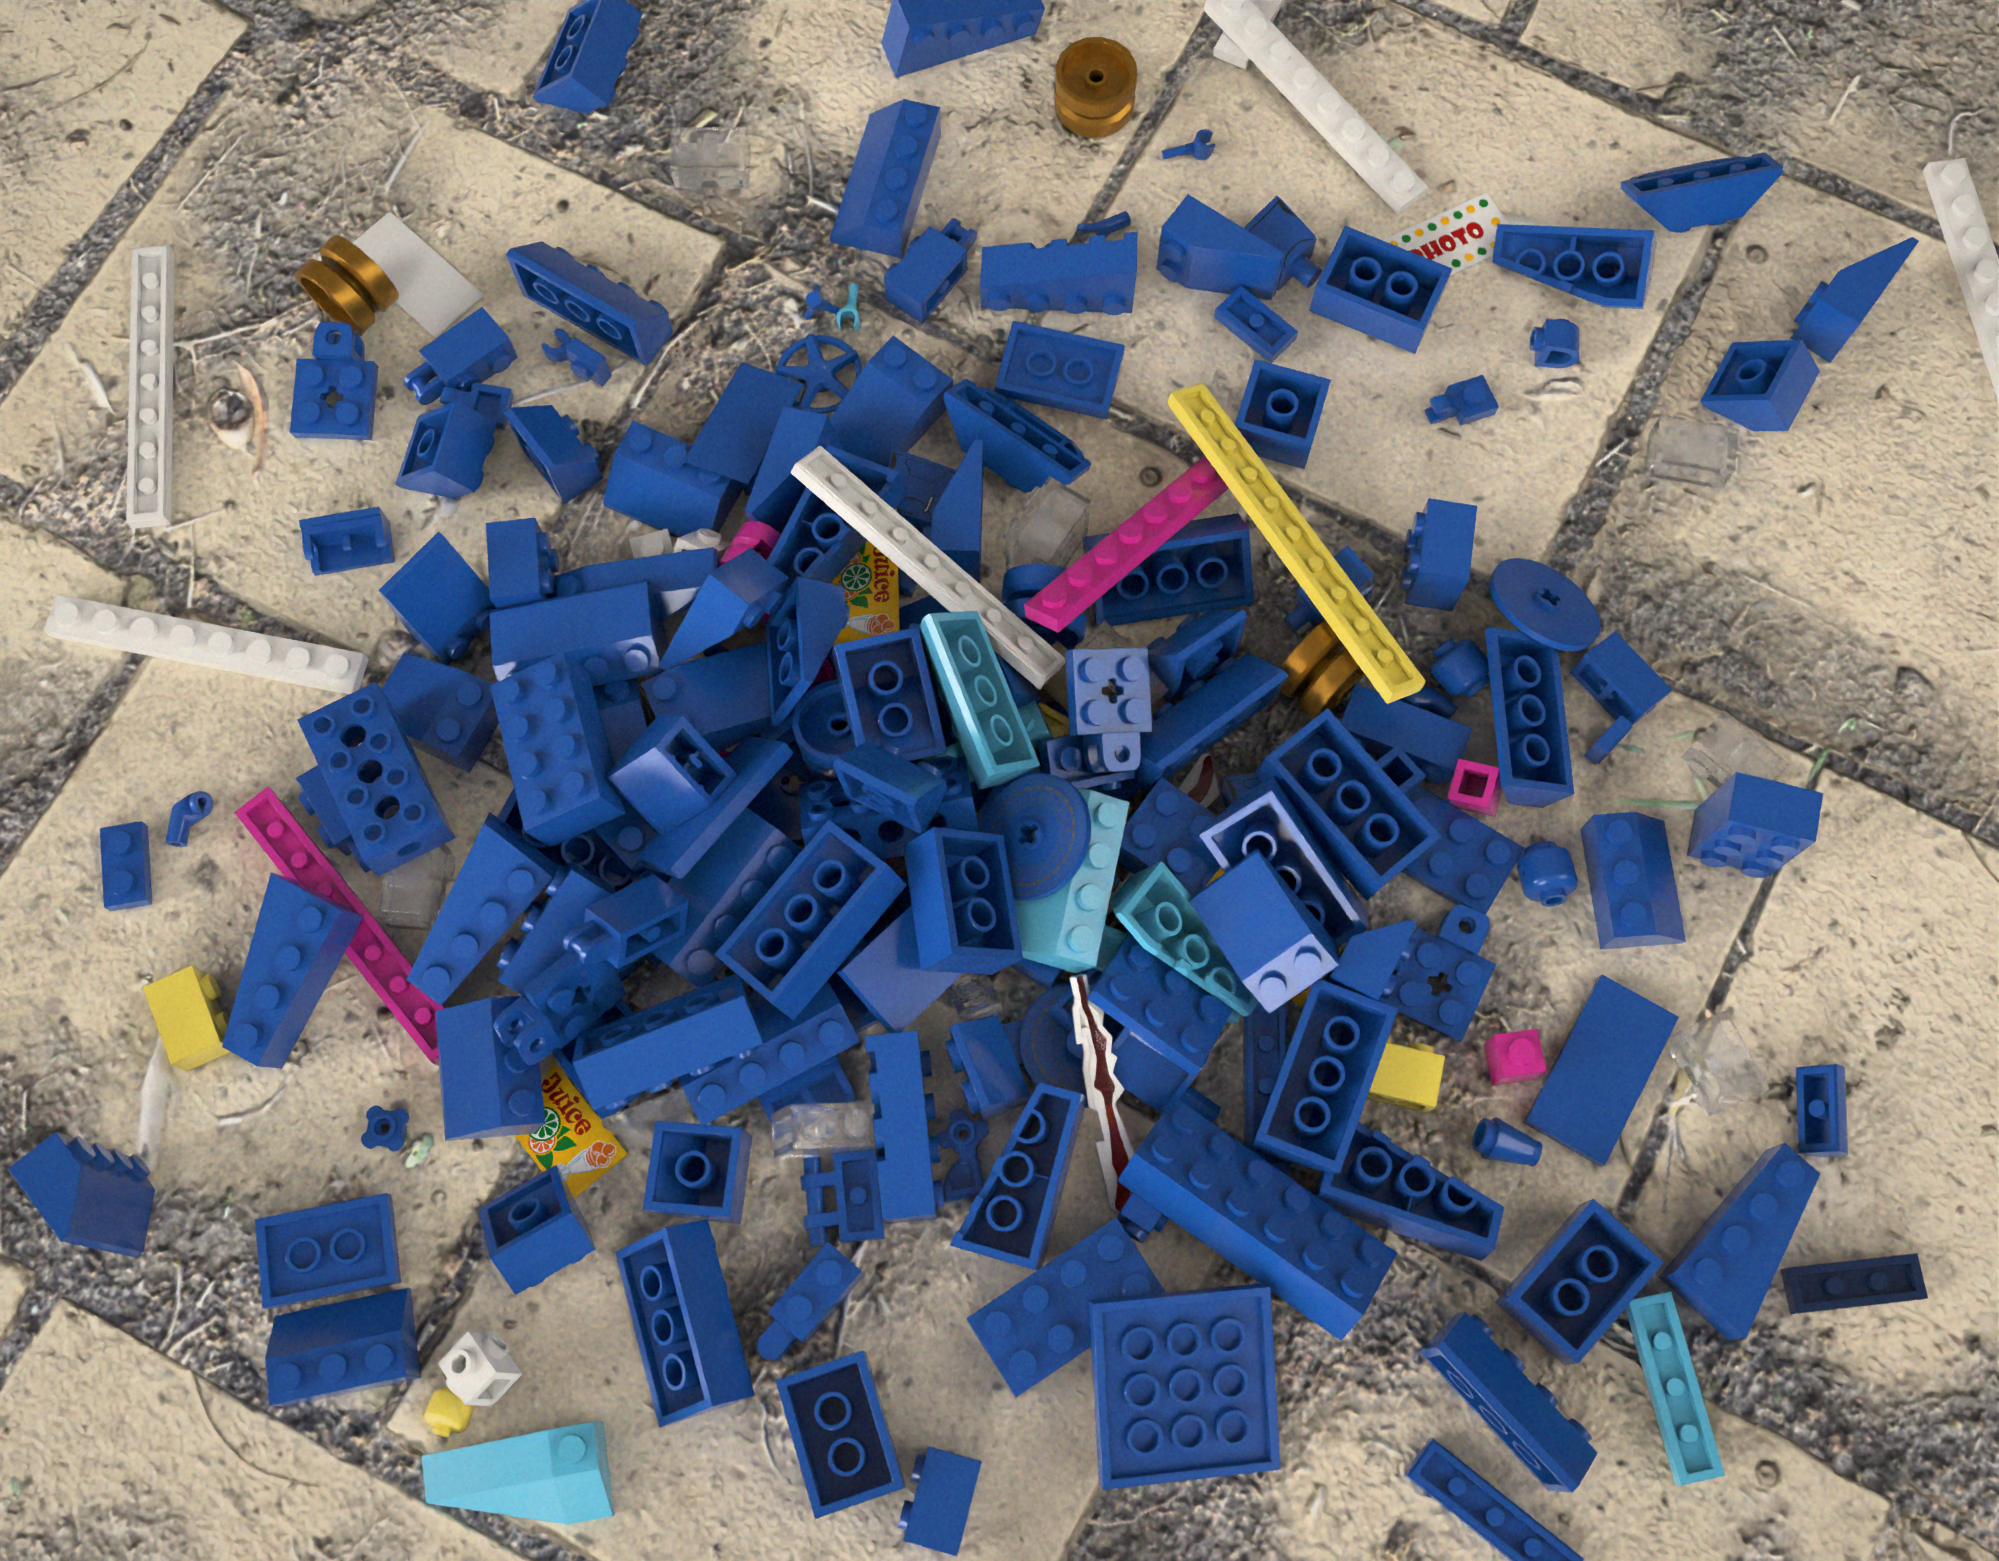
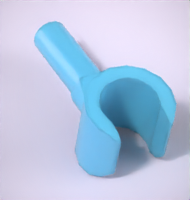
(849, 310)

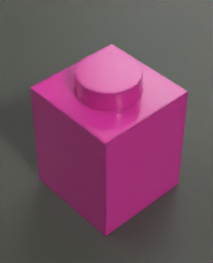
(1475, 787)
(1514, 1057)

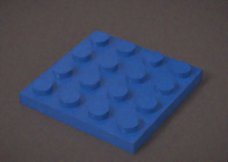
(1184, 1385)

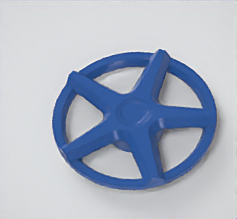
(818, 373)

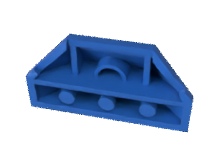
(1704, 190)
(1014, 440)

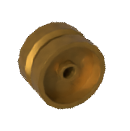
(1095, 87)
(347, 284)
(1321, 670)

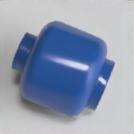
(1460, 667)
(1547, 873)

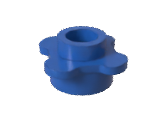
(394, 1137)
(966, 1146)

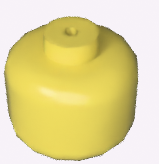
(447, 1413)

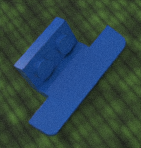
(1151, 1074)

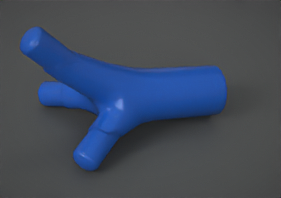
(1107, 225)
(818, 303)

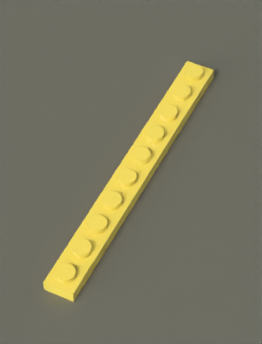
(1297, 544)

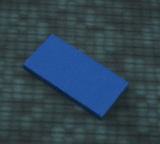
(755, 764)
(1601, 1070)

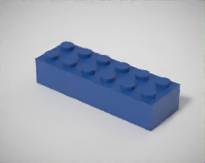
(1258, 1218)

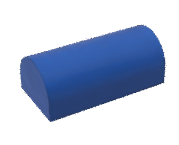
(1822, 1111)

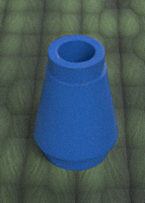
(1504, 1143)

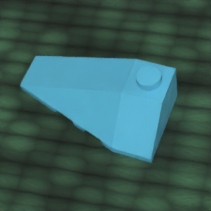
(1166, 924)
(535, 1476)

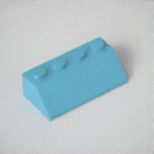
(976, 698)
(1069, 924)

